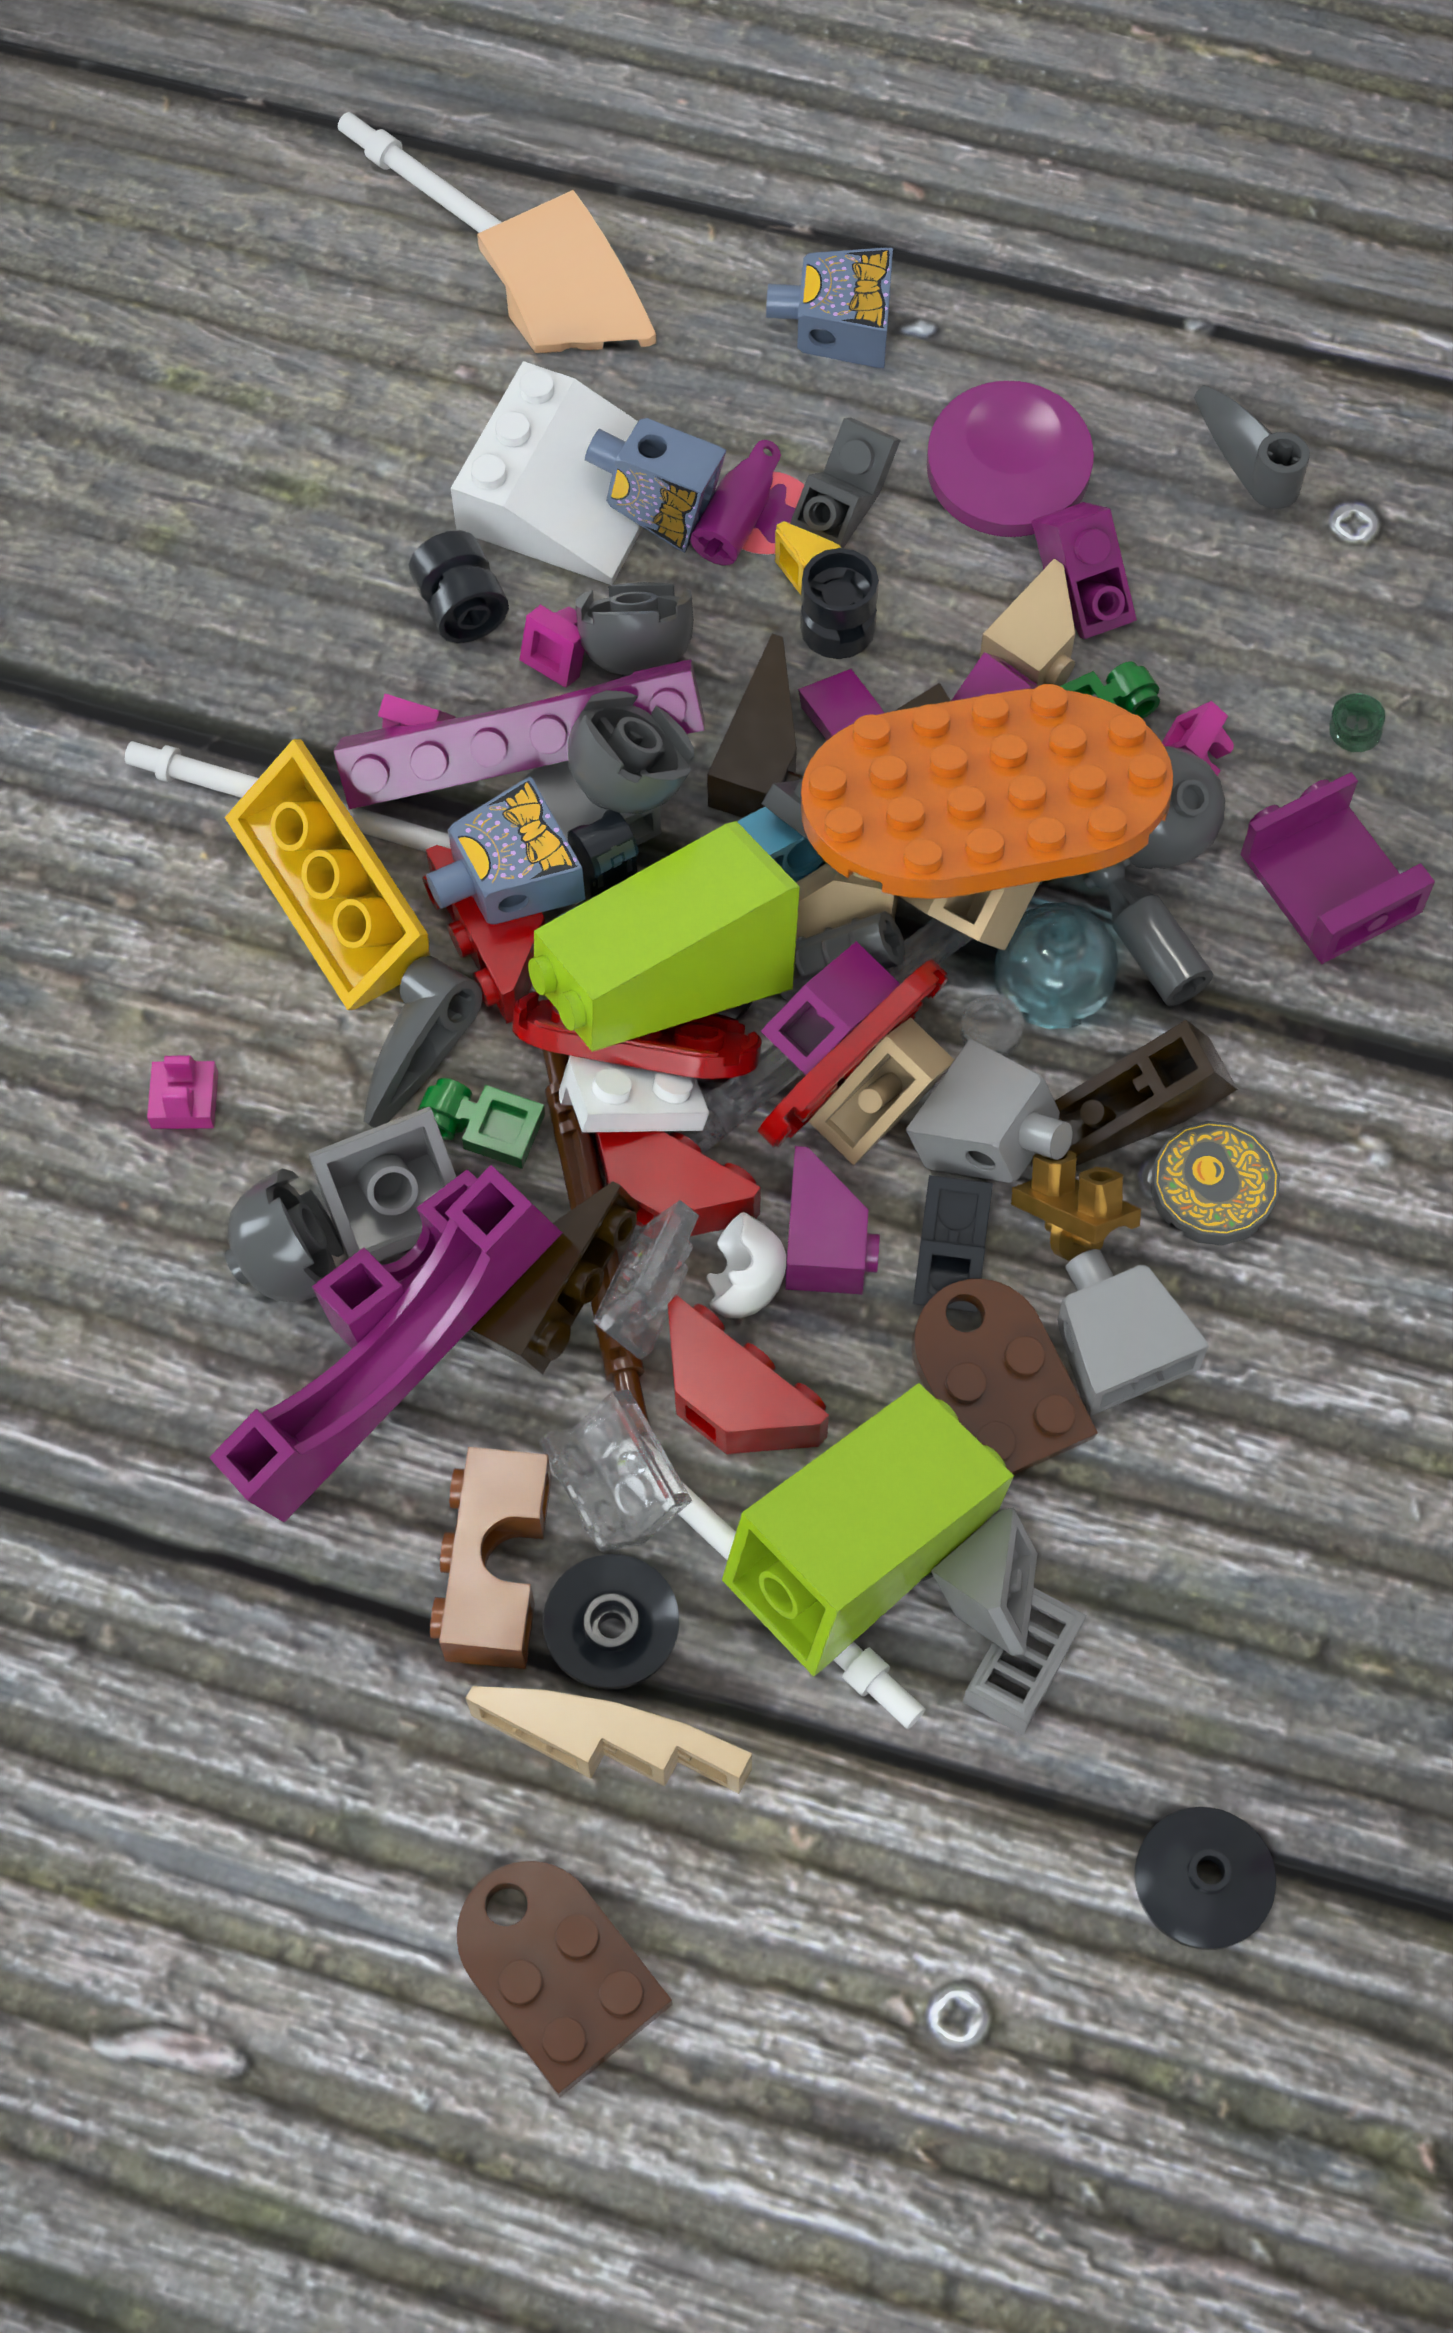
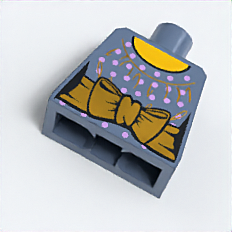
(839, 304)
(659, 477)
(509, 859)

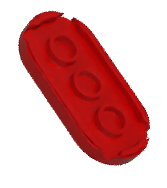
(696, 1049)
(832, 1071)

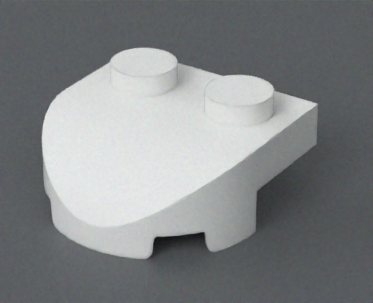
(631, 1098)

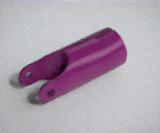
(736, 506)

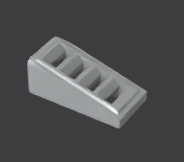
(1005, 1706)

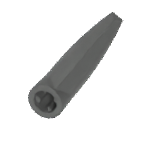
(1266, 463)
(433, 1019)

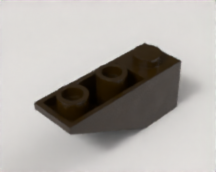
(538, 1310)

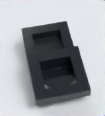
(952, 1236)

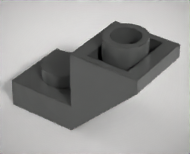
(851, 482)

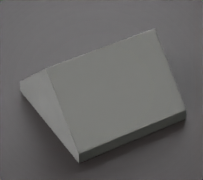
(379, 1181)

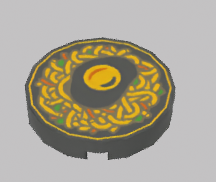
(1215, 1182)

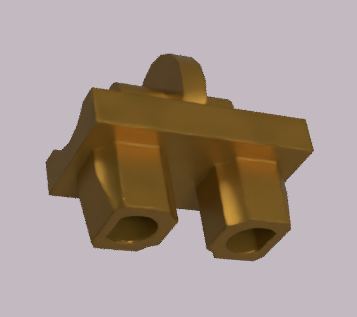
(1075, 1210)

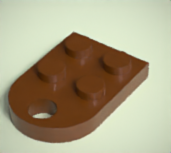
(1001, 1376)
(558, 1974)

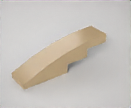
(585, 1729)

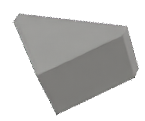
(993, 1581)

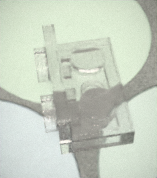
(648, 1280)
(616, 1473)

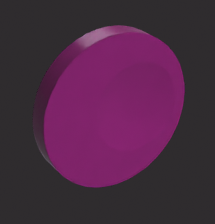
(1008, 457)

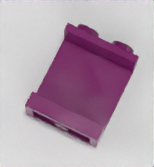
(1331, 870)

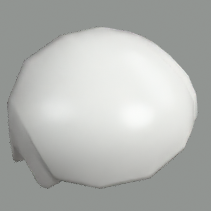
(752, 1271)

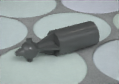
(1152, 937)

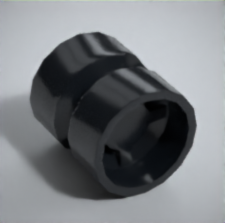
(458, 586)
(839, 603)

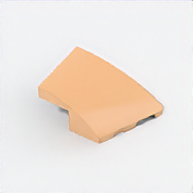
(564, 279)

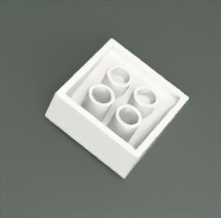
(531, 479)

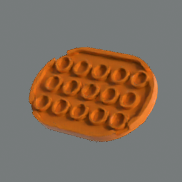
(986, 792)

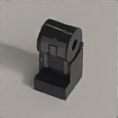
(605, 852)

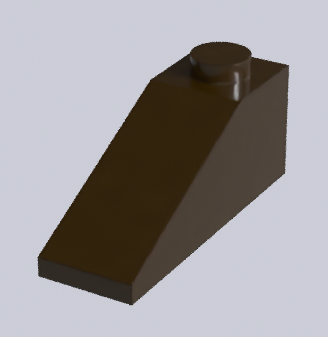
(759, 741)
(1145, 1092)

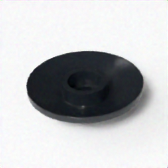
(605, 1590)
(1186, 1906)

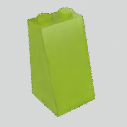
(672, 942)
(863, 1525)

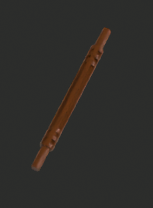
(582, 1181)

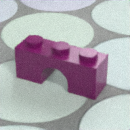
(364, 1290)

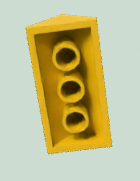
(328, 878)

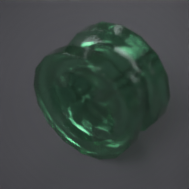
(1360, 706)

